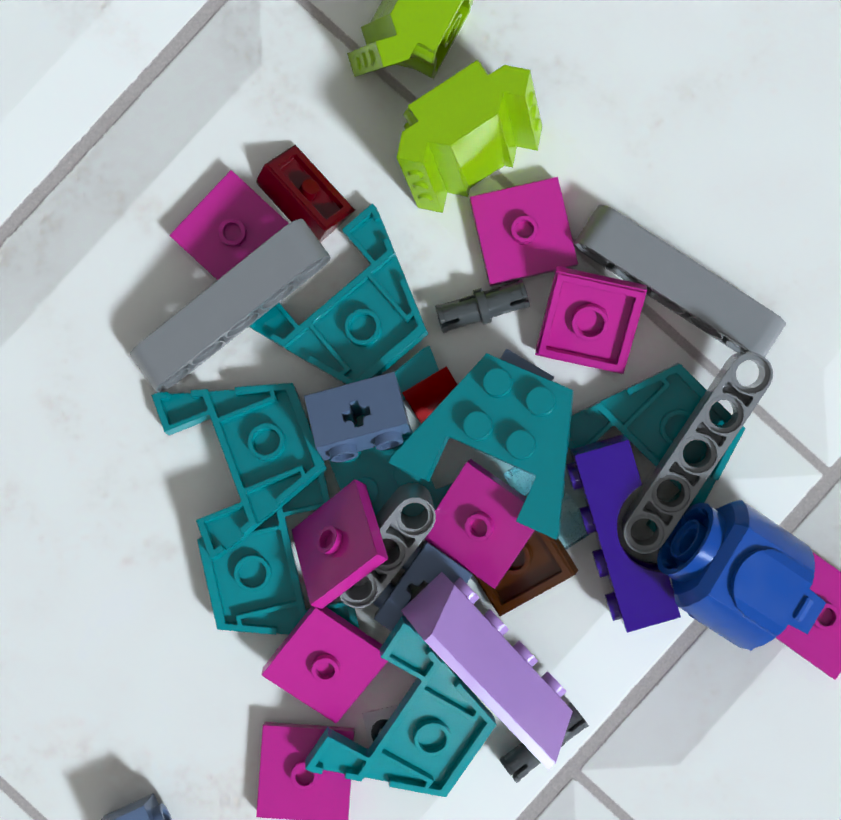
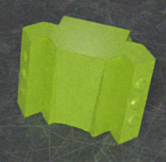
(410, 35)
(467, 131)

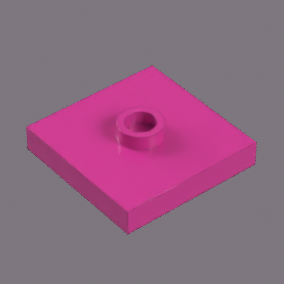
(227, 226)
(523, 231)
(590, 319)
(479, 524)
(339, 544)
(823, 642)
(325, 662)
(287, 787)

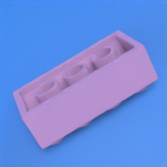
(491, 666)

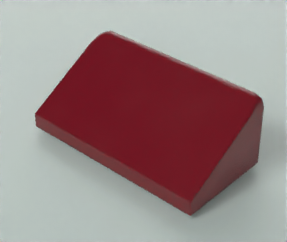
(304, 192)

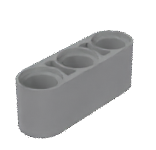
(405, 531)

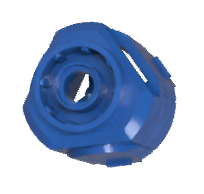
(740, 573)

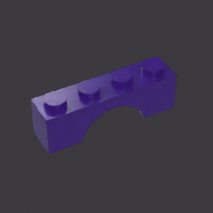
(607, 477)

